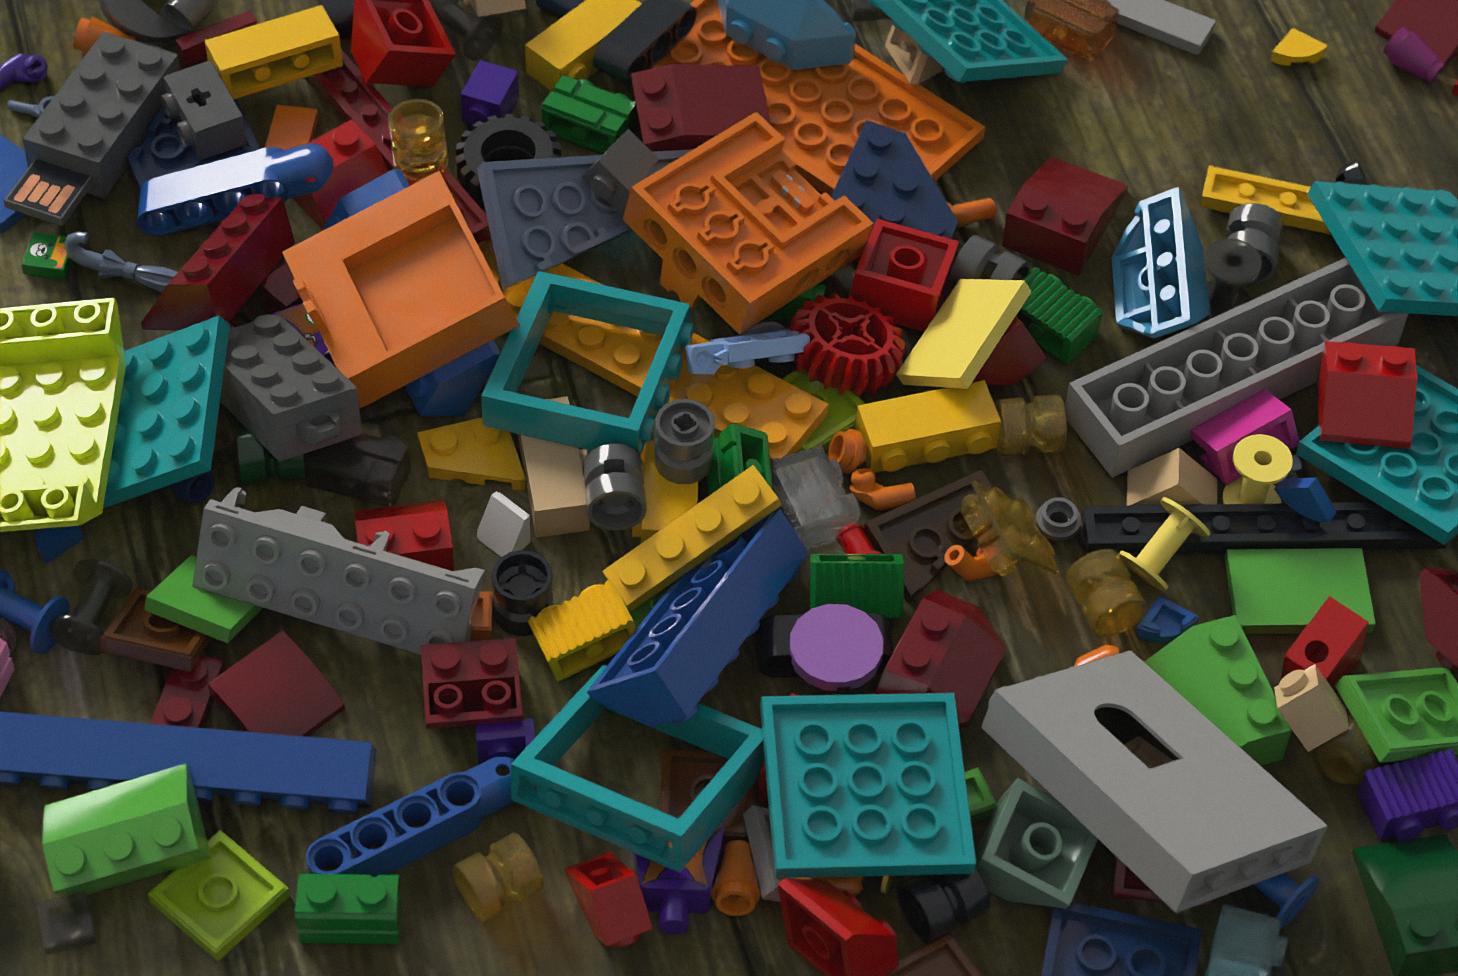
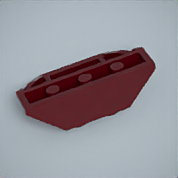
(945, 651)

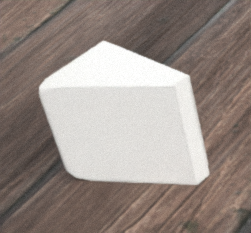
(504, 526)

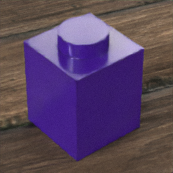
(489, 93)

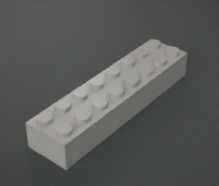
(1269, 343)

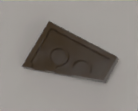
(925, 532)

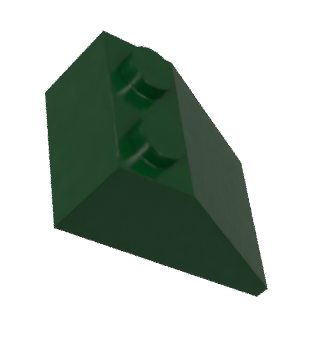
(1414, 902)

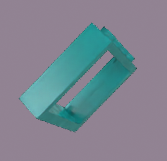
(571, 424)
(619, 817)

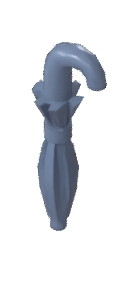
(113, 266)

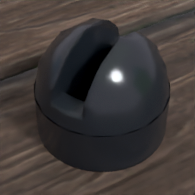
(1351, 174)

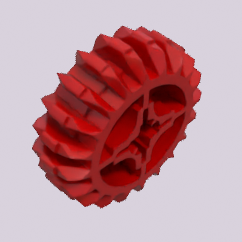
(848, 345)

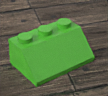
(1224, 681)
(124, 833)

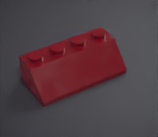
(225, 266)

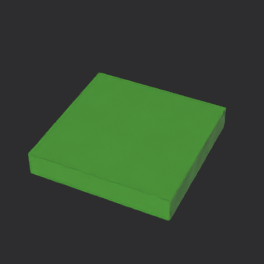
(198, 608)

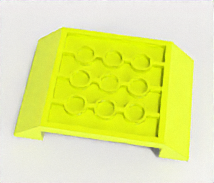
(58, 411)

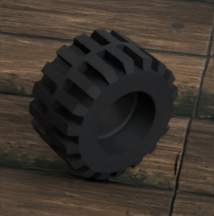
(501, 141)

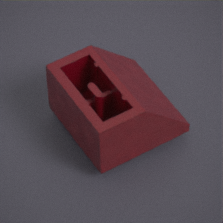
(471, 683)

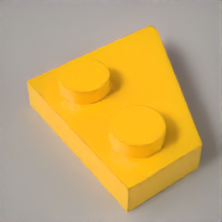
(471, 454)

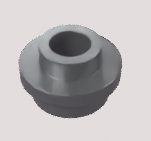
(1061, 510)

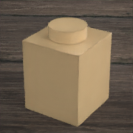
(1311, 707)

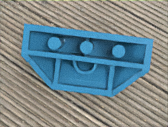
(790, 31)
(1160, 269)

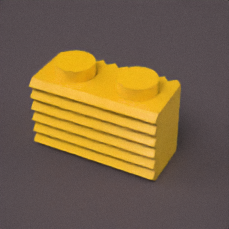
(583, 629)

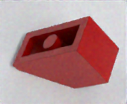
(610, 899)

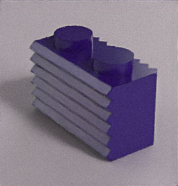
(1412, 796)

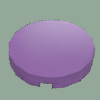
(836, 647)

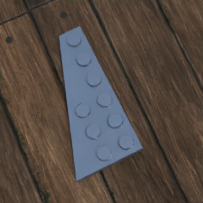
(548, 212)

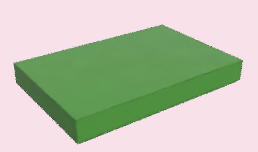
(1286, 587)
(1404, 711)

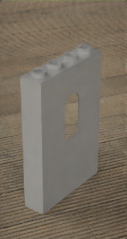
(1180, 827)

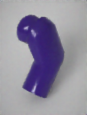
(23, 69)

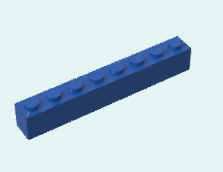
(220, 761)

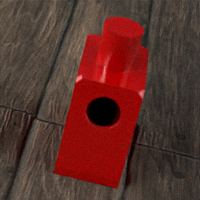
(1329, 641)

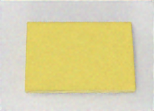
(964, 333)

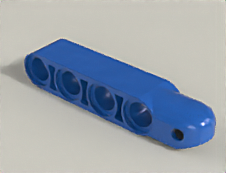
(216, 188)
(404, 844)

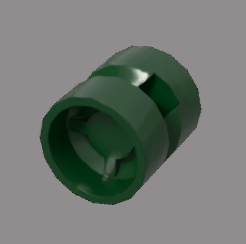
(258, 467)

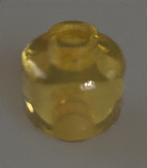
(1347, 756)

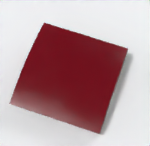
(277, 691)

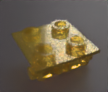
(1006, 530)

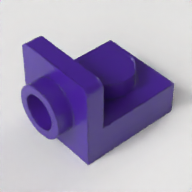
(503, 739)

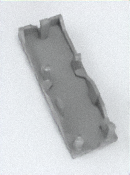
(318, 576)

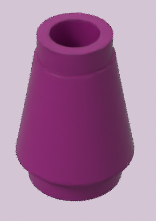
(1413, 55)

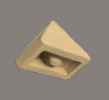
(912, 62)
(1173, 477)

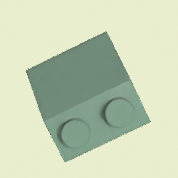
(1033, 848)

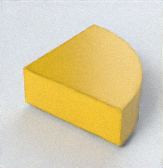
(1298, 48)

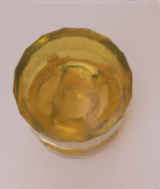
(418, 138)
(1031, 424)
(1106, 592)
(494, 879)

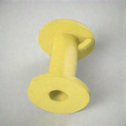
(1261, 463)
(1164, 543)

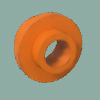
(848, 450)

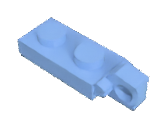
(743, 349)

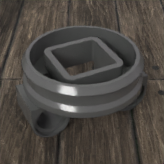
(175, 21)

